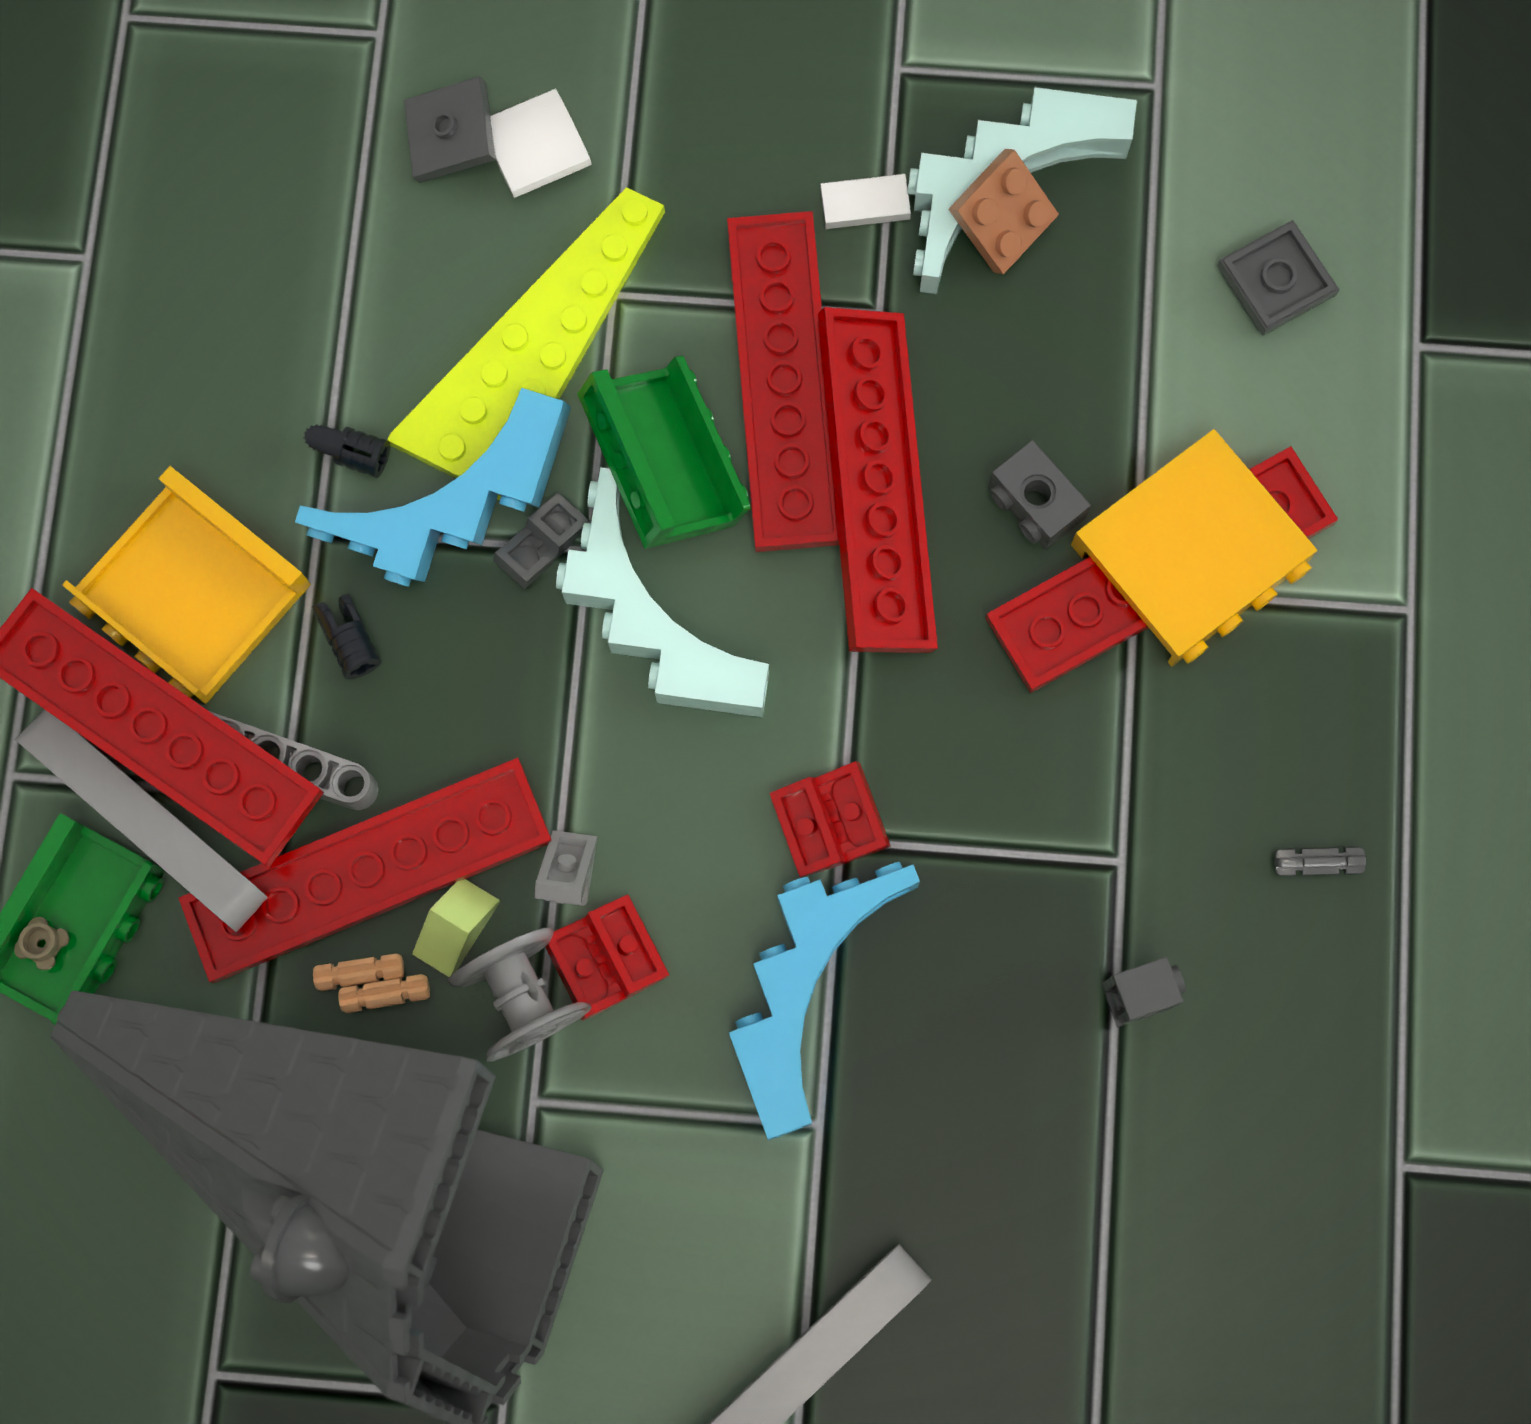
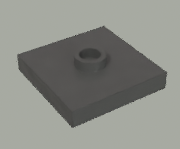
(449, 129)
(1278, 277)

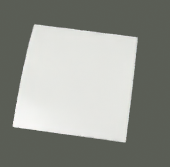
(537, 143)

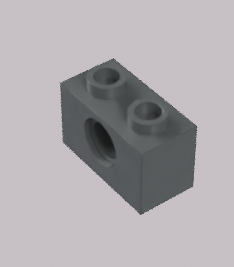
(1034, 471)
(1144, 991)

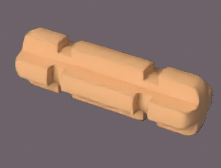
(358, 972)
(384, 993)

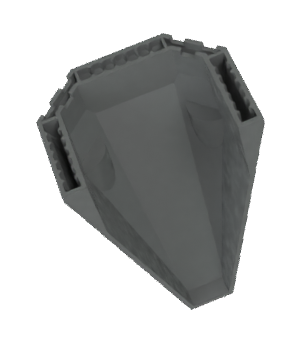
(356, 1188)

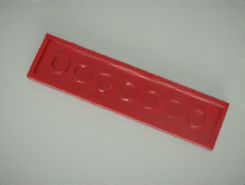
(783, 380)
(877, 482)
(1084, 613)
(153, 728)
(374, 868)

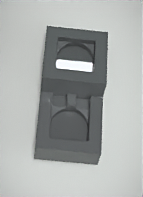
(542, 541)

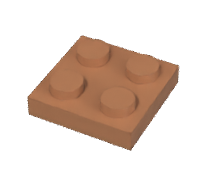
(1003, 211)

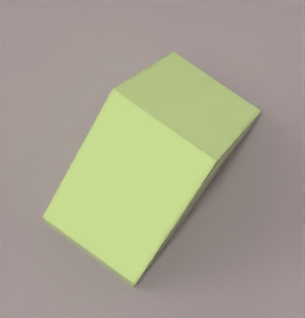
(454, 926)

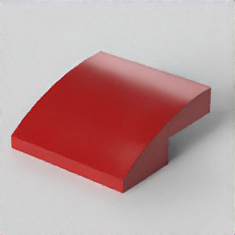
(830, 819)
(606, 956)

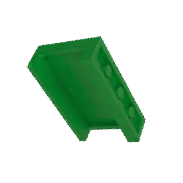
(664, 453)
(89, 891)

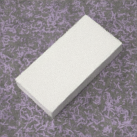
(865, 201)

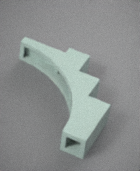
(1051, 131)
(688, 669)

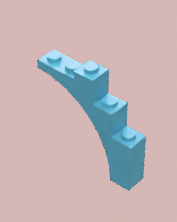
(407, 535)
(817, 925)

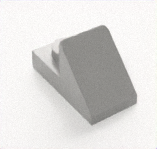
(567, 868)

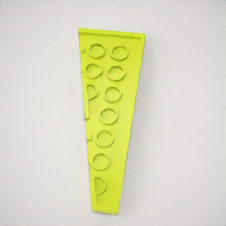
(533, 343)

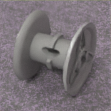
(518, 993)

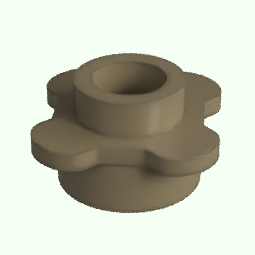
(31, 935)

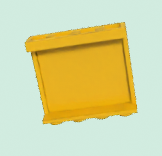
(1196, 547)
(189, 589)

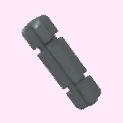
(1319, 861)

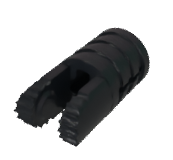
(341, 445)
(348, 641)

